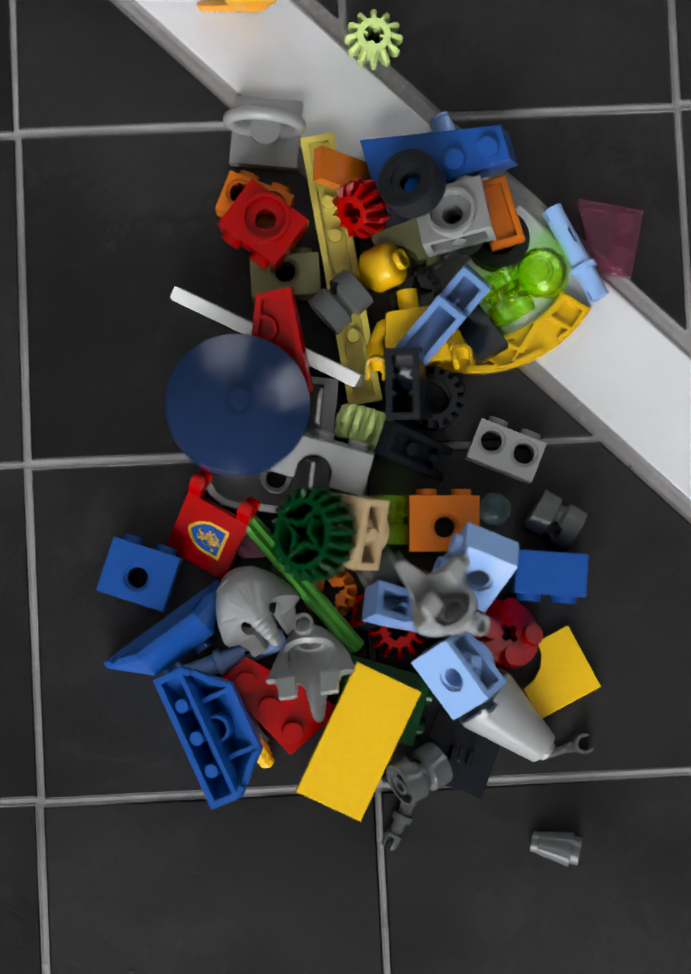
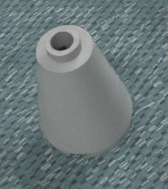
(511, 722)

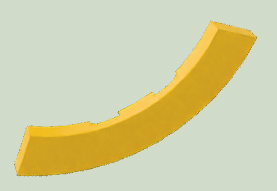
(530, 341)

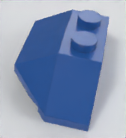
(171, 638)
(212, 731)

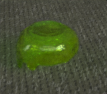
(543, 273)

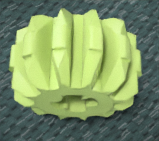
(376, 28)
(359, 424)

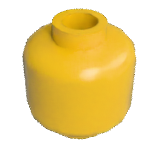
(382, 267)

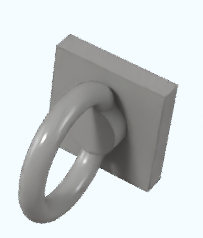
(265, 133)

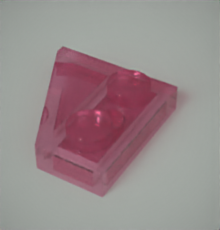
(611, 235)

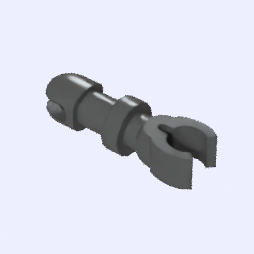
(401, 818)

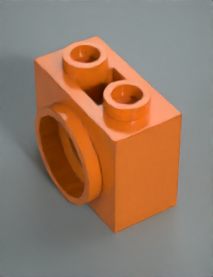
(428, 507)

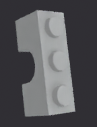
(348, 461)

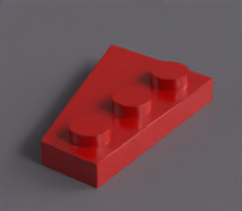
(279, 322)
(285, 720)

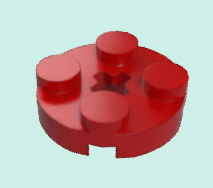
(523, 630)

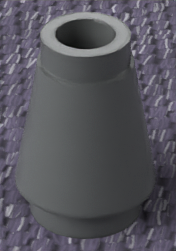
(557, 846)

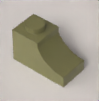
(408, 238)

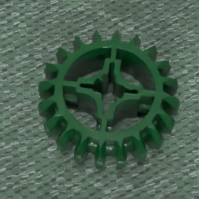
(305, 534)

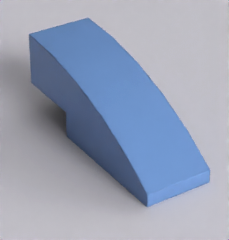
(446, 313)
(388, 606)

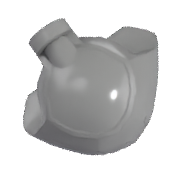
(246, 597)
(442, 600)
(312, 660)

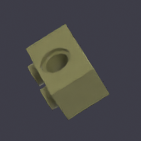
(306, 278)

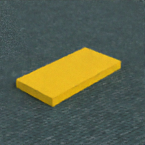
(358, 741)

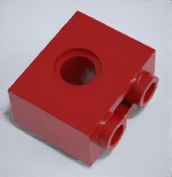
(267, 246)

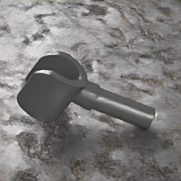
(572, 746)

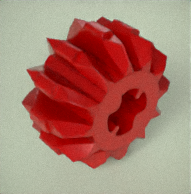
(361, 208)
(399, 642)

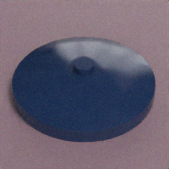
(237, 405)

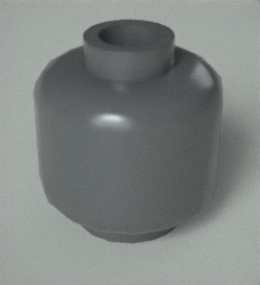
(387, 569)

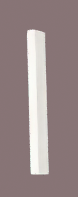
(244, 326)

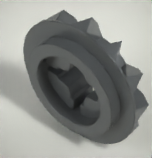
(427, 281)

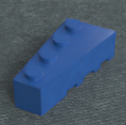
(458, 152)

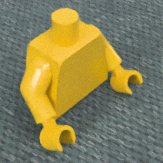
(394, 327)

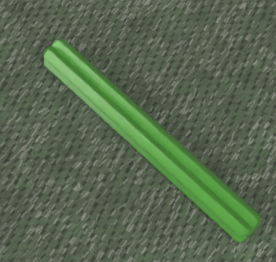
(308, 591)

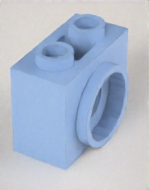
(490, 557)
(459, 673)

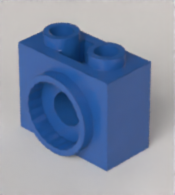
(126, 556)

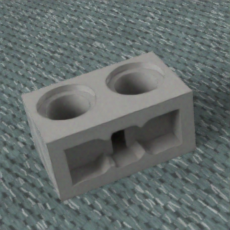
(503, 458)

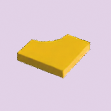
(561, 674)

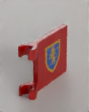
(209, 532)

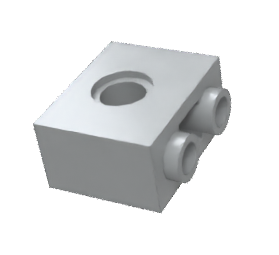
(464, 198)

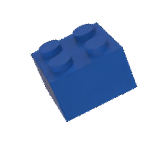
(549, 574)

